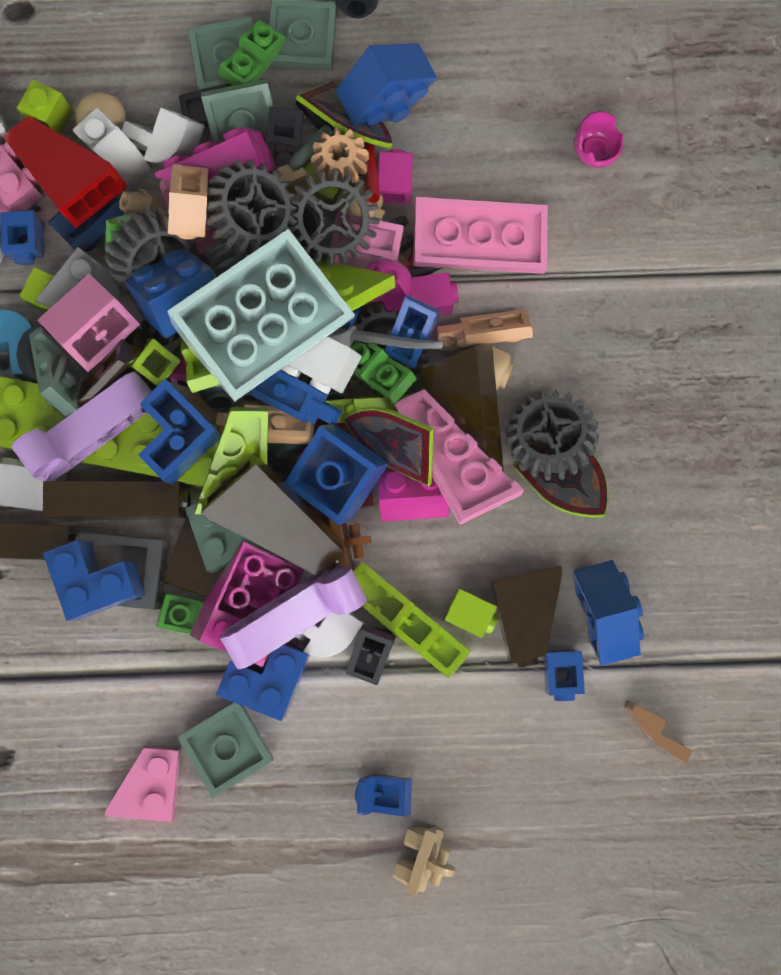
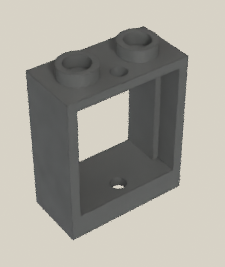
(154, 569)

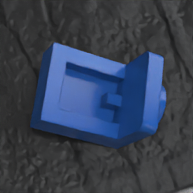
(384, 795)

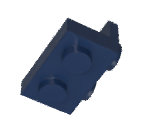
(87, 234)

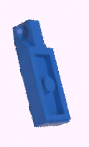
(296, 398)

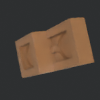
(652, 727)

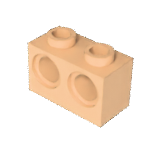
(188, 201)

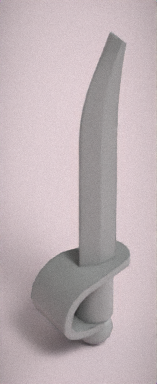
(351, 334)

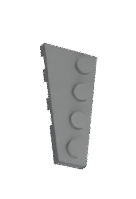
(77, 268)

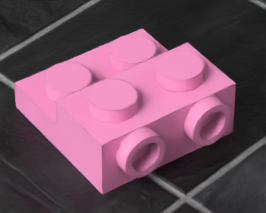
(16, 185)

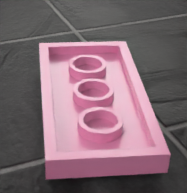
(480, 235)

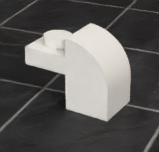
(171, 136)
(113, 146)
(332, 635)

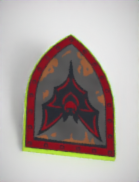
(328, 106)
(395, 438)
(576, 494)

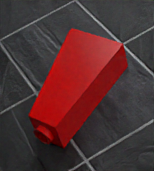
(67, 172)

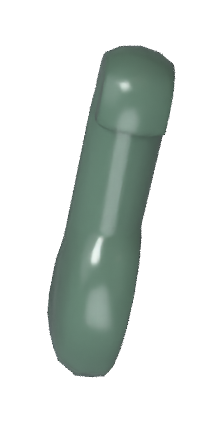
(306, 151)

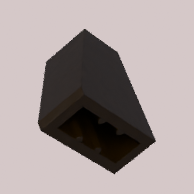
(527, 612)

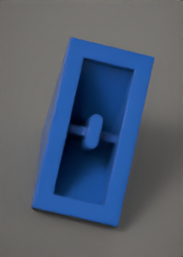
(414, 321)

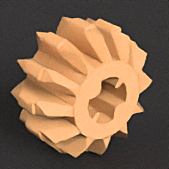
(338, 146)

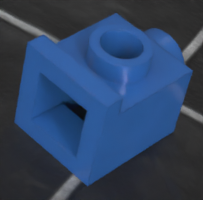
(17, 228)
(574, 683)

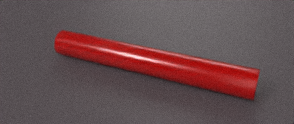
(371, 175)

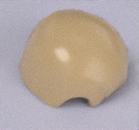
(106, 103)

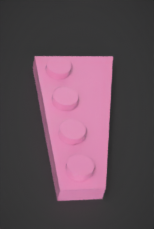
(459, 467)

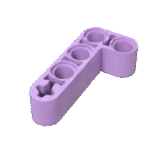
(84, 431)
(292, 614)

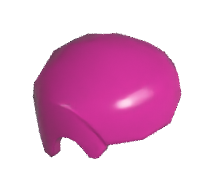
(598, 140)
(403, 282)

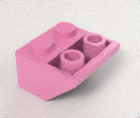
(88, 322)

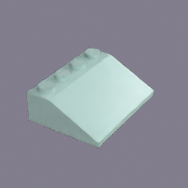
(260, 315)

